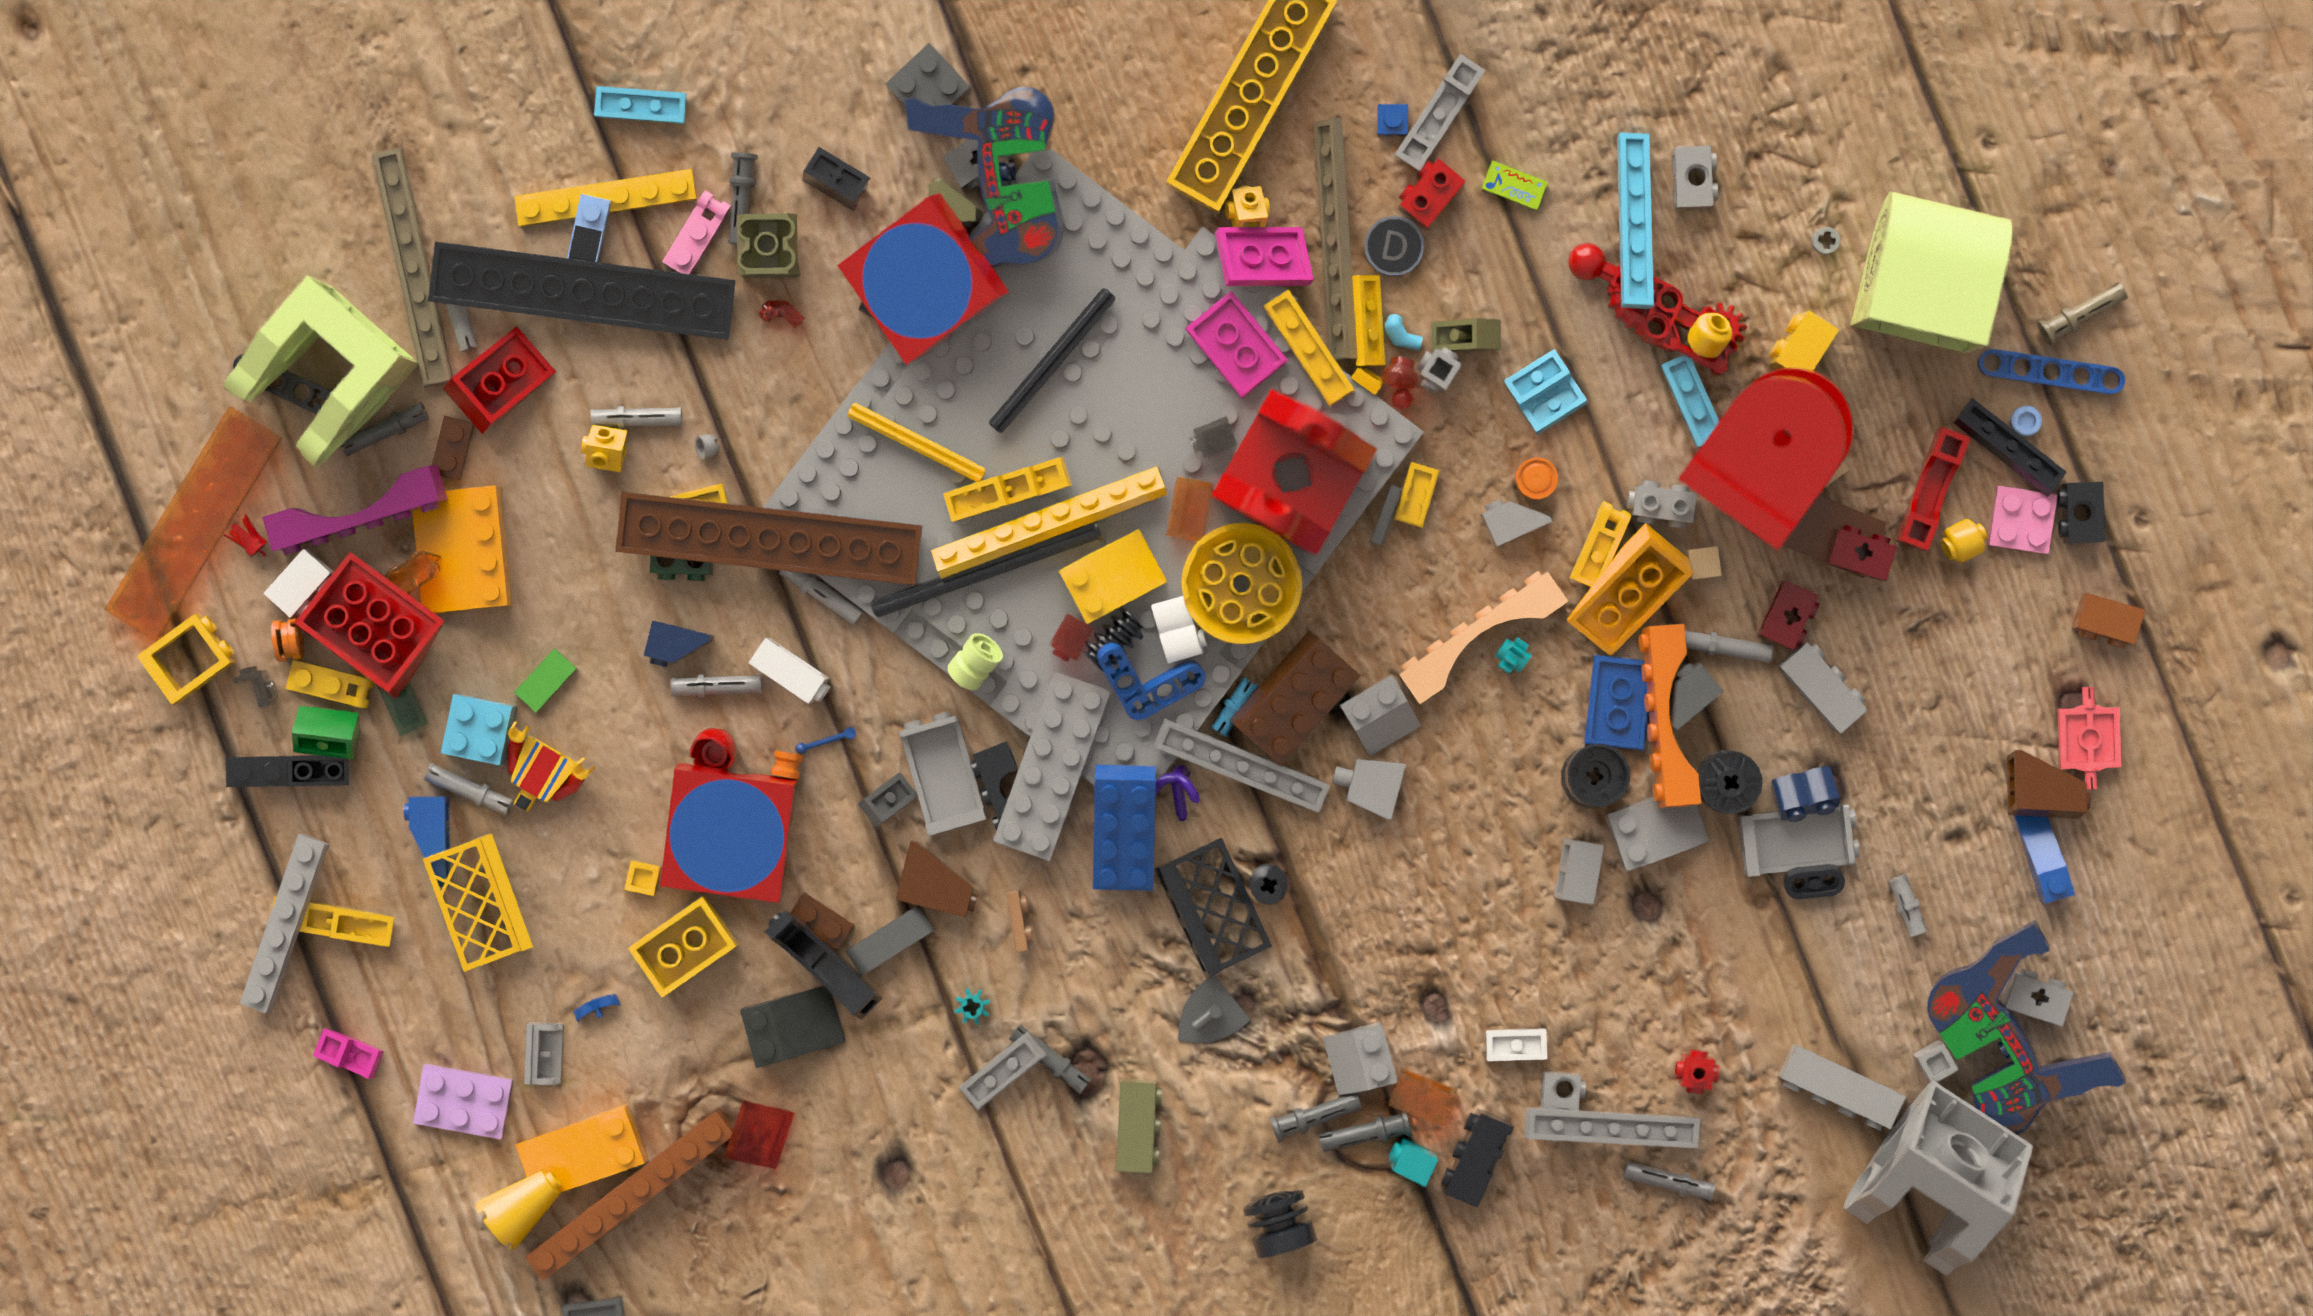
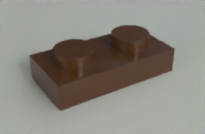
(453, 447)
(824, 921)

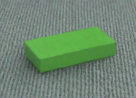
(545, 680)

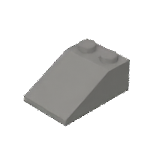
(1651, 834)

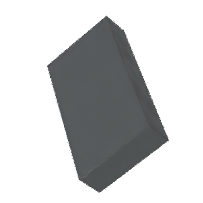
(1386, 515)
(600, 1307)

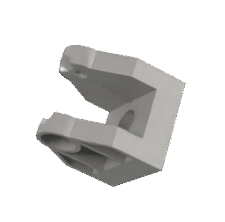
(1954, 1159)

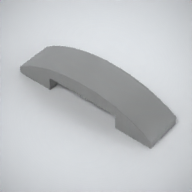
(1439, 112)

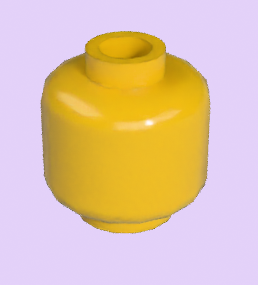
(1710, 335)
(1963, 540)

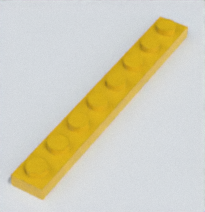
(1049, 522)

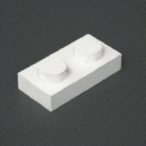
(1516, 1044)

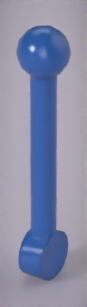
(849, 733)

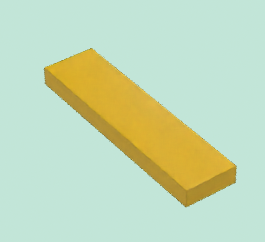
(1308, 348)

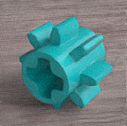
(1513, 655)
(968, 1013)

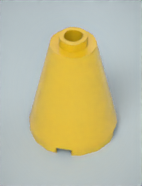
(519, 1207)

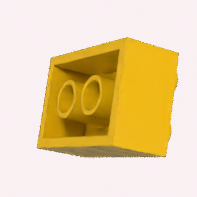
(683, 946)

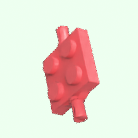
(2089, 737)

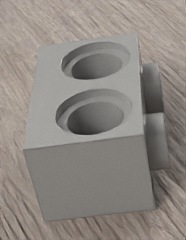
(1549, 1097)

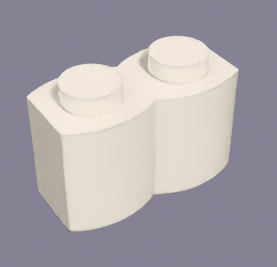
(1178, 630)

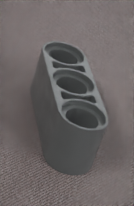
(890, 940)

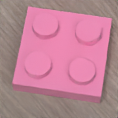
(2022, 520)

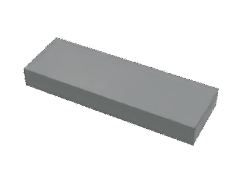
(1002, 1071)

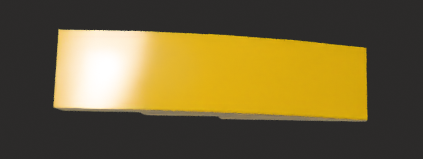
(1007, 489)
(347, 924)

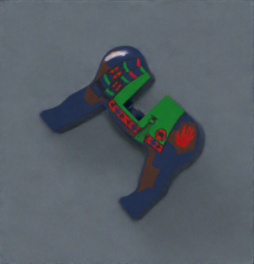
(1023, 216)
(1970, 1015)

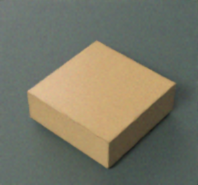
(1705, 562)

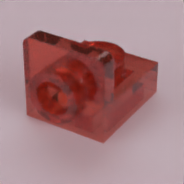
(1070, 638)

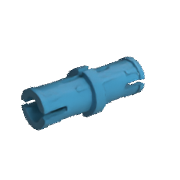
(1233, 705)

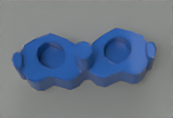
(596, 1004)

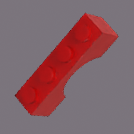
(1931, 487)

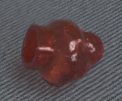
(1401, 376)

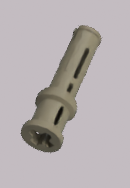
(2070, 319)

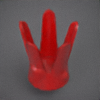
(250, 543)

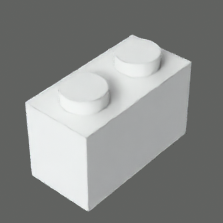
(299, 583)

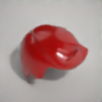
(714, 749)

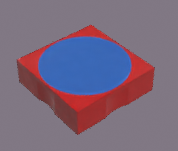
(922, 278)
(728, 832)

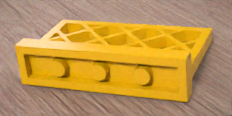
(502, 893)

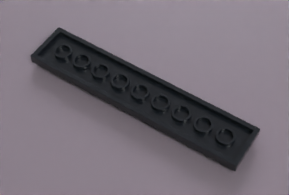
(581, 290)

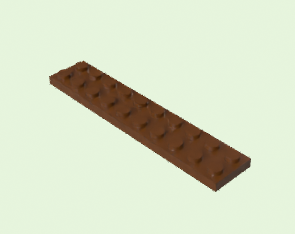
(768, 538)

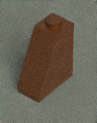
(2043, 790)
(934, 884)

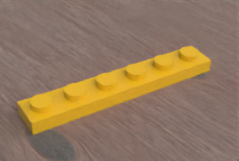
(625, 195)

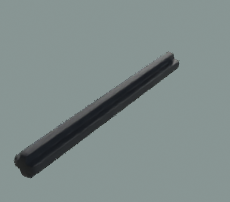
(1052, 360)

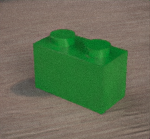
(325, 732)

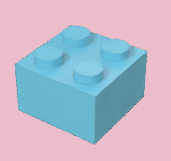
(478, 729)

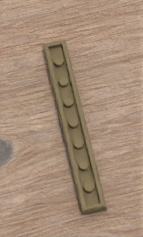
(1335, 239)
(412, 266)

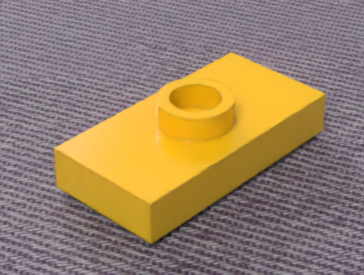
(1416, 494)

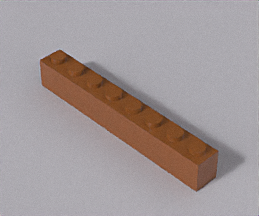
(630, 1194)

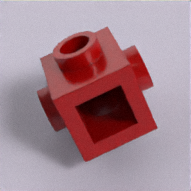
(1685, 1068)

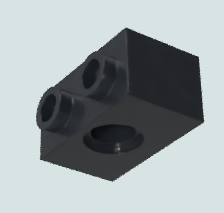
(2092, 498)

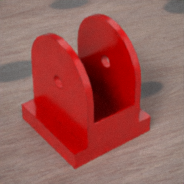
(1761, 471)

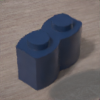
(1805, 794)

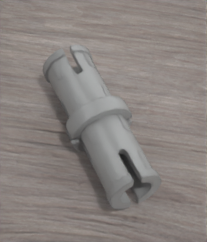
(1908, 905)

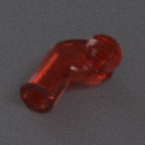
(780, 308)

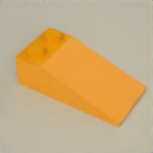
(1630, 589)
(586, 1149)

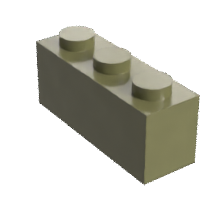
(1138, 1126)

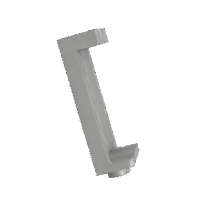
(942, 773)
(1782, 845)

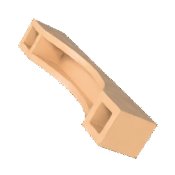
(1430, 673)

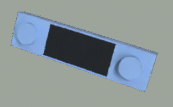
(589, 228)

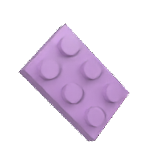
(463, 1101)

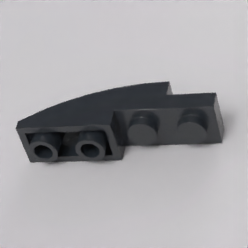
(286, 771)

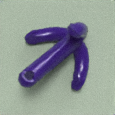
(1179, 783)

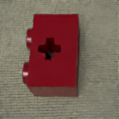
(1875, 565)
(1787, 598)

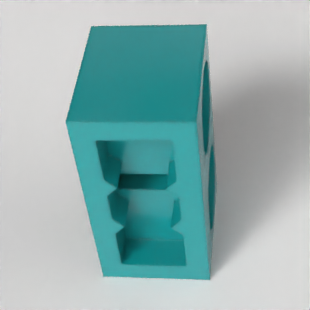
(1412, 1161)

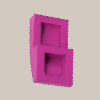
(348, 1053)

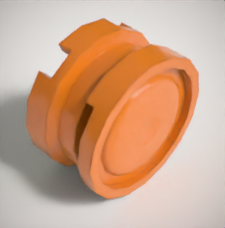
(1536, 478)
(287, 640)

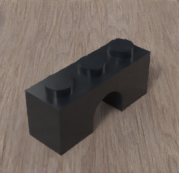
(992, 766)

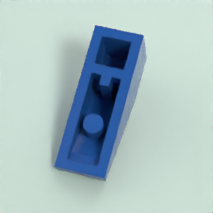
(431, 828)
(2044, 858)

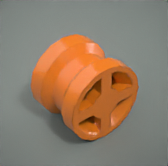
(787, 764)

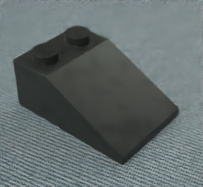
(792, 1026)

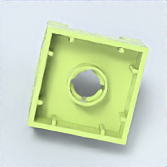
(306, 314)

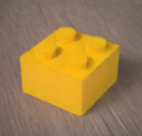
(1804, 344)

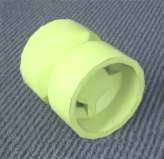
(975, 661)

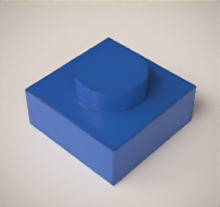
(1392, 119)

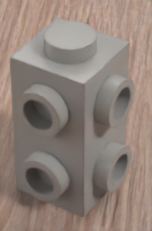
(1438, 370)
(1652, 503)

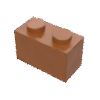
(2108, 619)

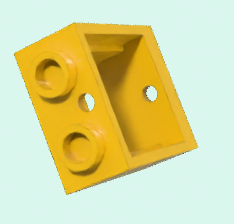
(162, 676)

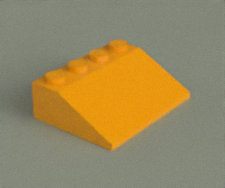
(472, 549)

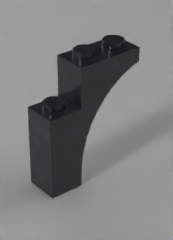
(823, 963)

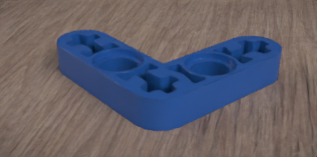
(1137, 691)

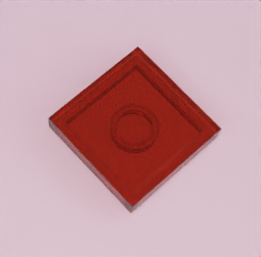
(759, 1134)

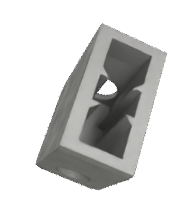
(1372, 784)

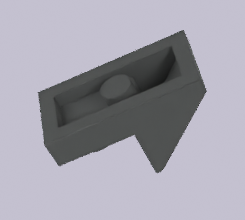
(887, 799)

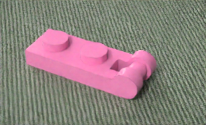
(696, 234)

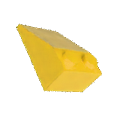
(1112, 576)

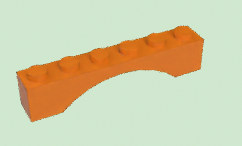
(1675, 778)

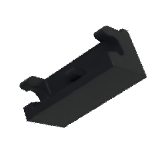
(835, 178)

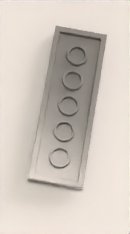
(1051, 765)

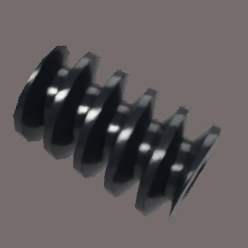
(1120, 633)
(1264, 895)

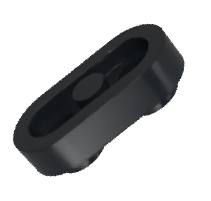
(1813, 881)

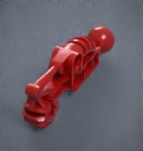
(1589, 262)

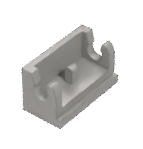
(1578, 871)
(543, 1053)

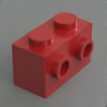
(1431, 193)

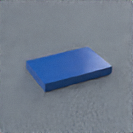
(1616, 704)

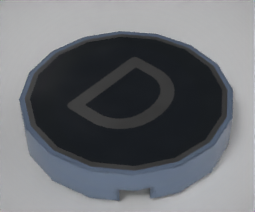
(1394, 246)

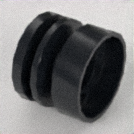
(1610, 767)
(1711, 783)
(1280, 1224)

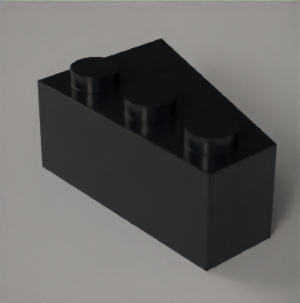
(1476, 1156)

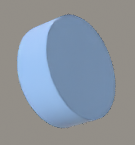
(2026, 421)

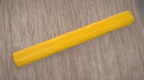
(916, 442)

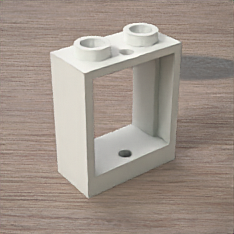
(790, 671)

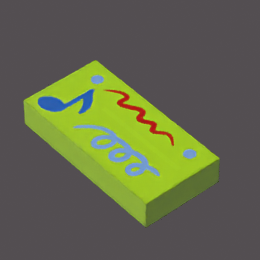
(1514, 185)

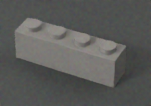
(1841, 1086)

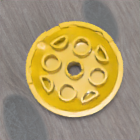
(1271, 577)

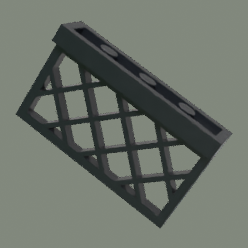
(1194, 925)

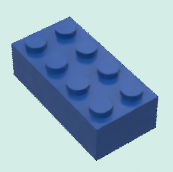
(1124, 827)

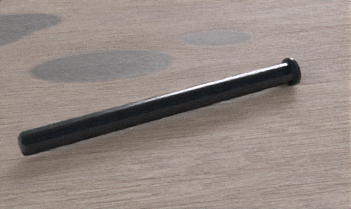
(1008, 562)

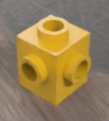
(1247, 207)
(605, 448)

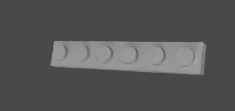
(1241, 765)
(284, 923)
(1612, 1127)

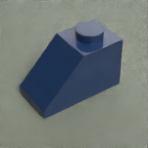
(672, 643)

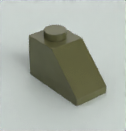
(1467, 335)

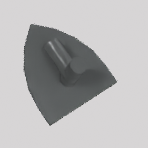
(1210, 1014)

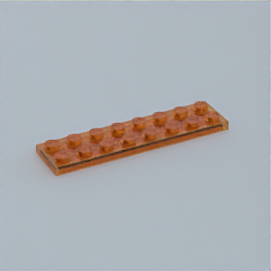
(193, 523)

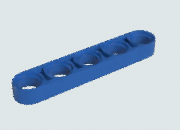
(2065, 367)

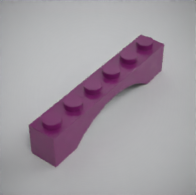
(410, 492)

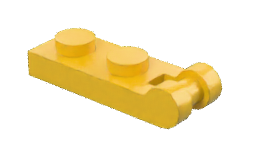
(1600, 544)
(328, 683)

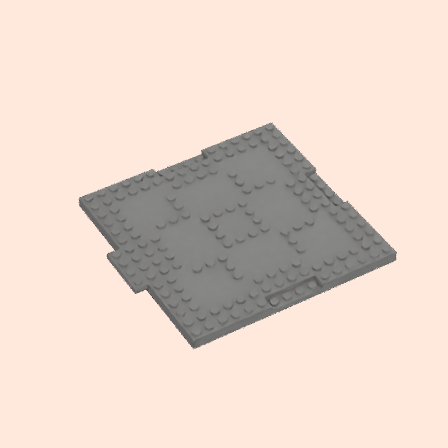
(1111, 412)

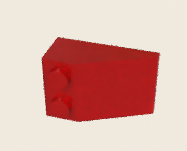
(499, 380)

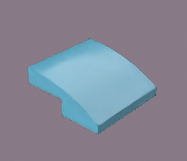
(1545, 392)

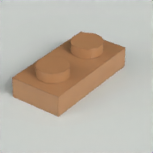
(1021, 933)

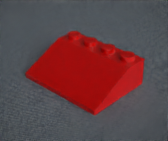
(371, 625)

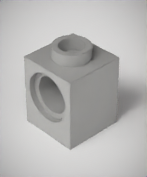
(1935, 1061)

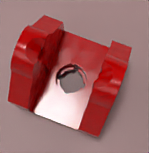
(1283, 432)

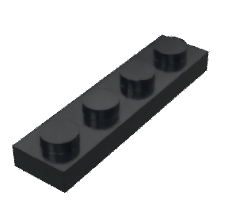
(2010, 447)

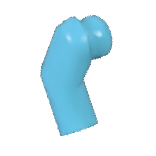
(1398, 334)

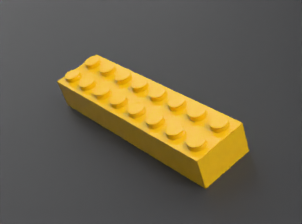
(1248, 99)

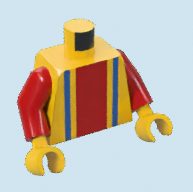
(541, 770)

